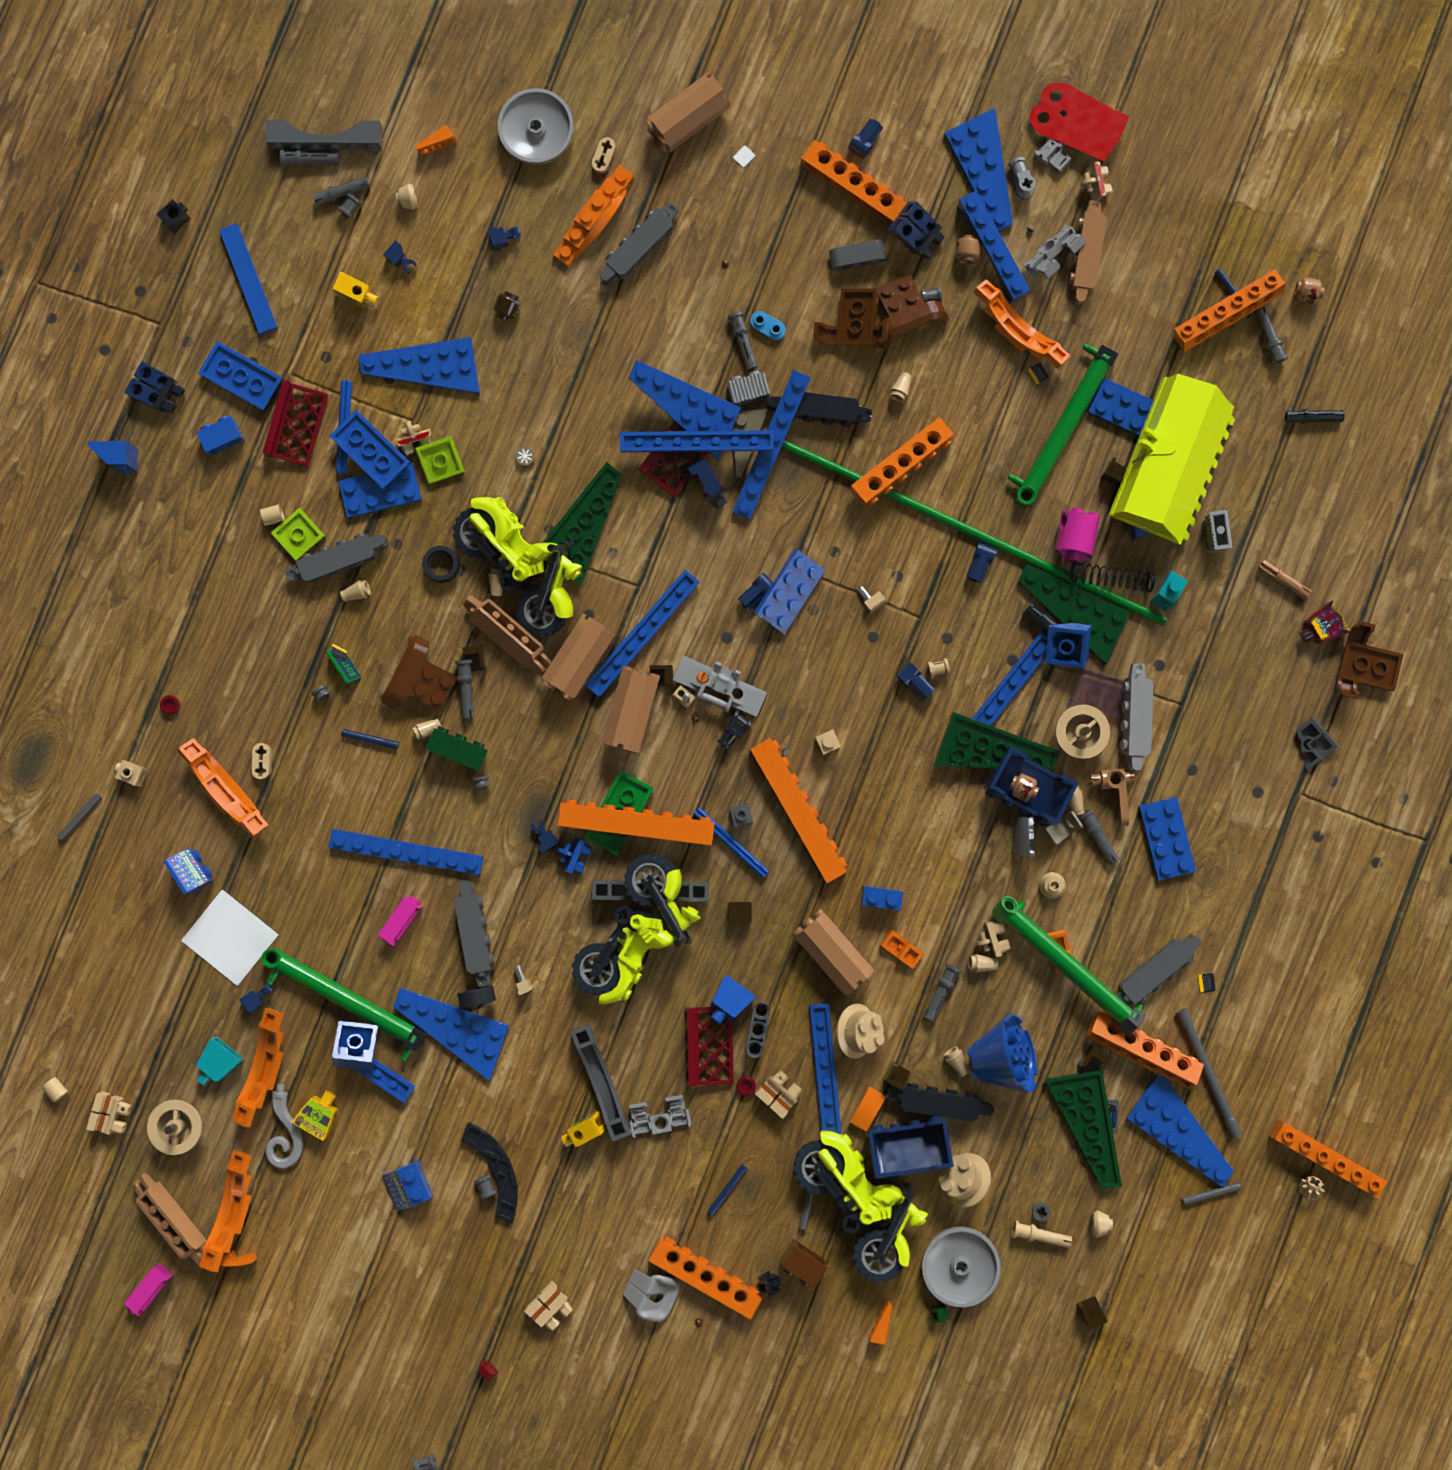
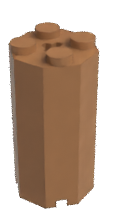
(687, 113)
(578, 657)
(630, 709)
(833, 952)

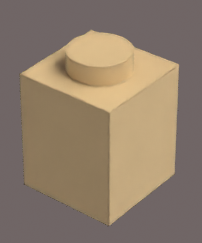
(827, 742)

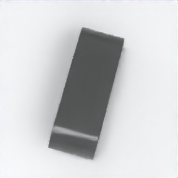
(857, 255)
(758, 1038)

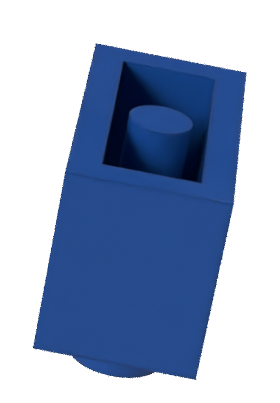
(220, 435)
(881, 898)

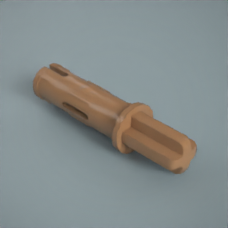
(1284, 579)

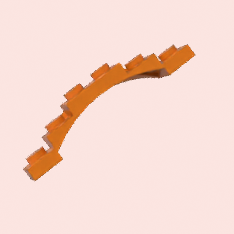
(594, 216)
(1017, 329)
(222, 788)
(263, 1069)
(231, 1212)

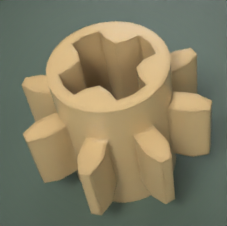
(1311, 1188)

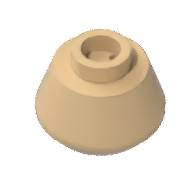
(407, 197)
(1049, 890)
(1100, 1224)

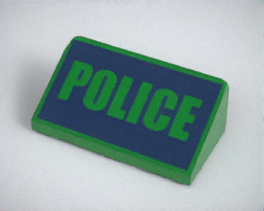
(346, 669)

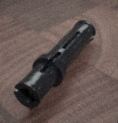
(1314, 416)

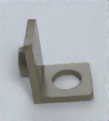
(1064, 828)

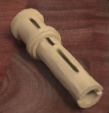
(1032, 1233)

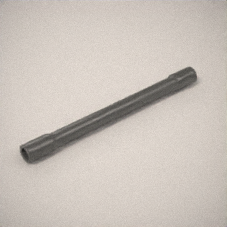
(1229, 1119)

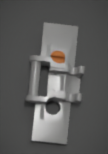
(698, 676)

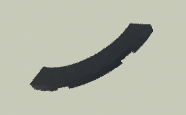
(501, 1167)

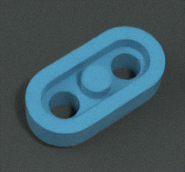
(766, 327)

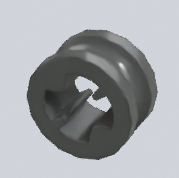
(321, 693)
(481, 782)
(1046, 1209)

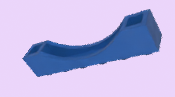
(982, 225)

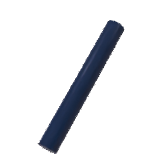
(1227, 284)
(370, 739)
(727, 1190)

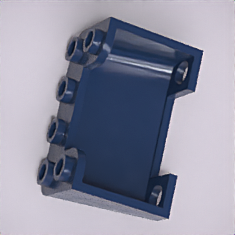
(1051, 798)
(910, 1147)

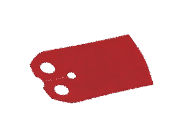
(1088, 123)

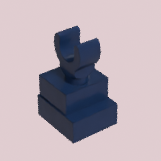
(499, 237)
(396, 256)
(547, 839)
(253, 1001)

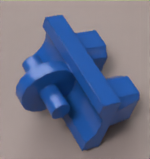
(572, 854)

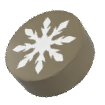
(525, 456)

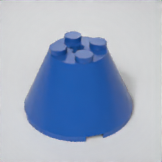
(1005, 1056)

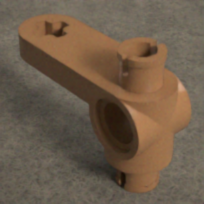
(1103, 780)

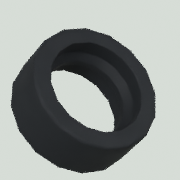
(455, 564)
(476, 996)

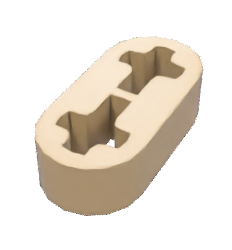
(599, 154)
(256, 761)

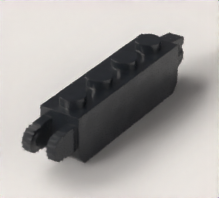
(827, 409)
(939, 1103)

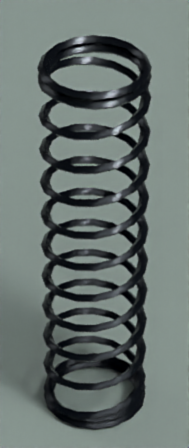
(1073, 579)

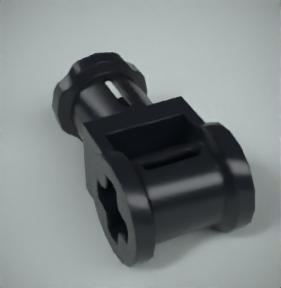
(735, 729)

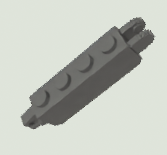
(640, 244)
(336, 559)
(473, 934)
(1157, 969)

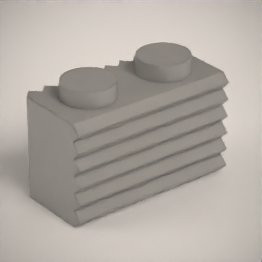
(748, 388)
(1218, 531)

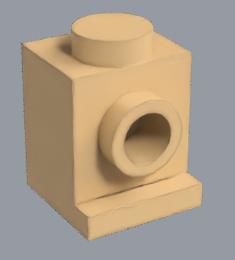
(136, 775)

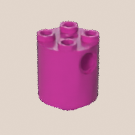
(1077, 535)

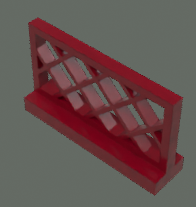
(278, 419)
(653, 458)
(692, 1048)

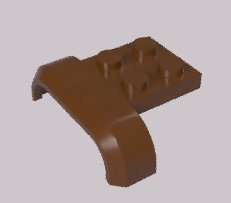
(907, 308)
(855, 321)
(1366, 663)
(418, 678)

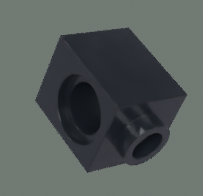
(174, 223)

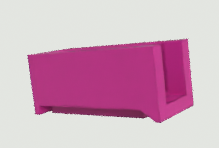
(400, 920)
(148, 1289)

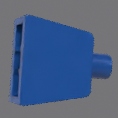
(729, 1000)

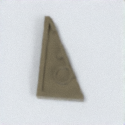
(747, 421)

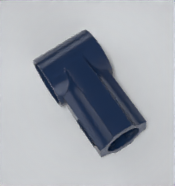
(863, 143)
(982, 559)
(756, 591)
(912, 678)

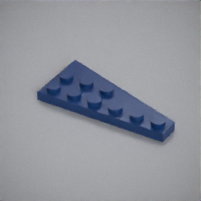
(981, 160)
(434, 364)
(684, 403)
(464, 1033)
(1171, 1123)

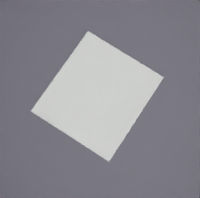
(229, 937)

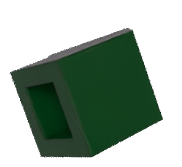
(939, 1313)

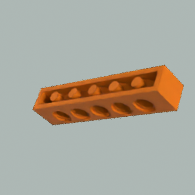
(842, 183)
(1229, 310)
(937, 430)
(1169, 1069)
(1328, 1158)
(710, 1287)

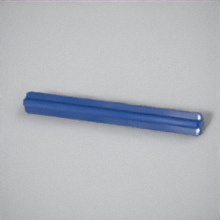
(344, 413)
(737, 848)

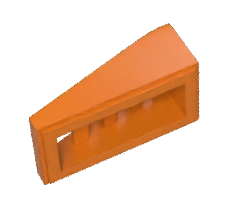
(437, 140)
(879, 1331)

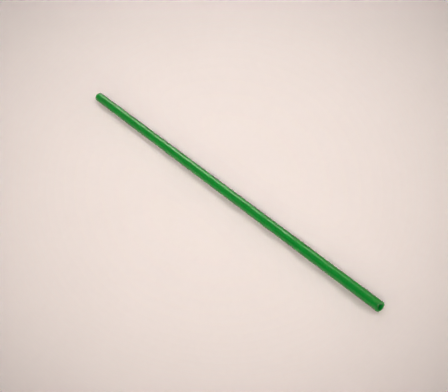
(978, 534)

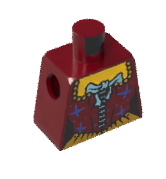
(1324, 624)

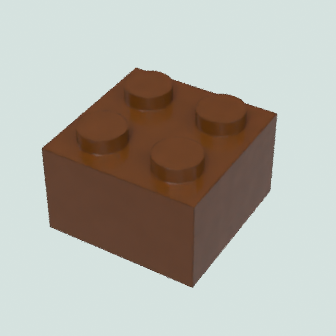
(803, 1263)

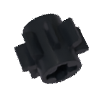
(768, 1284)

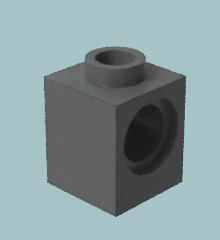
(741, 814)

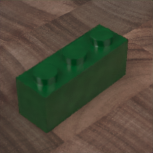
(456, 748)

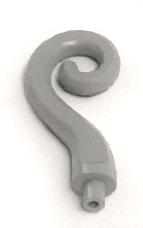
(279, 1104)

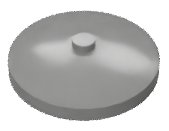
(535, 126)
(961, 1266)

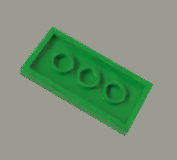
(624, 792)

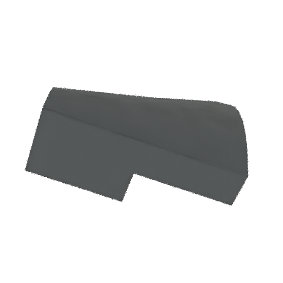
(1315, 742)
(1023, 837)

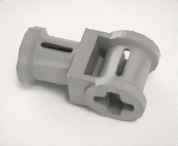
(1022, 177)

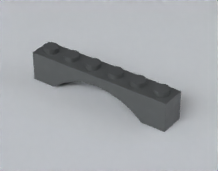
(362, 135)
(616, 891)
(602, 1082)

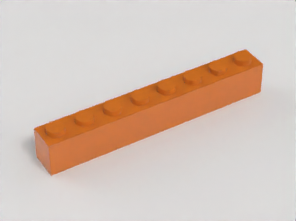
(798, 810)
(636, 823)

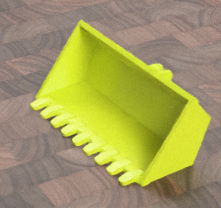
(1174, 458)

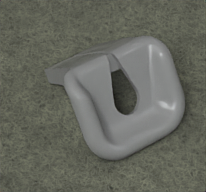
(642, 1286)

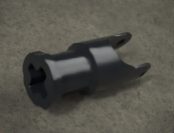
(1040, 619)

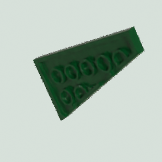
(586, 518)
(1077, 606)
(982, 746)
(1087, 1113)

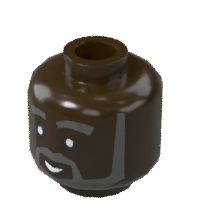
(507, 306)

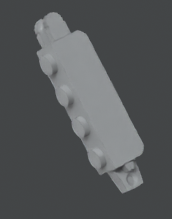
(1137, 714)

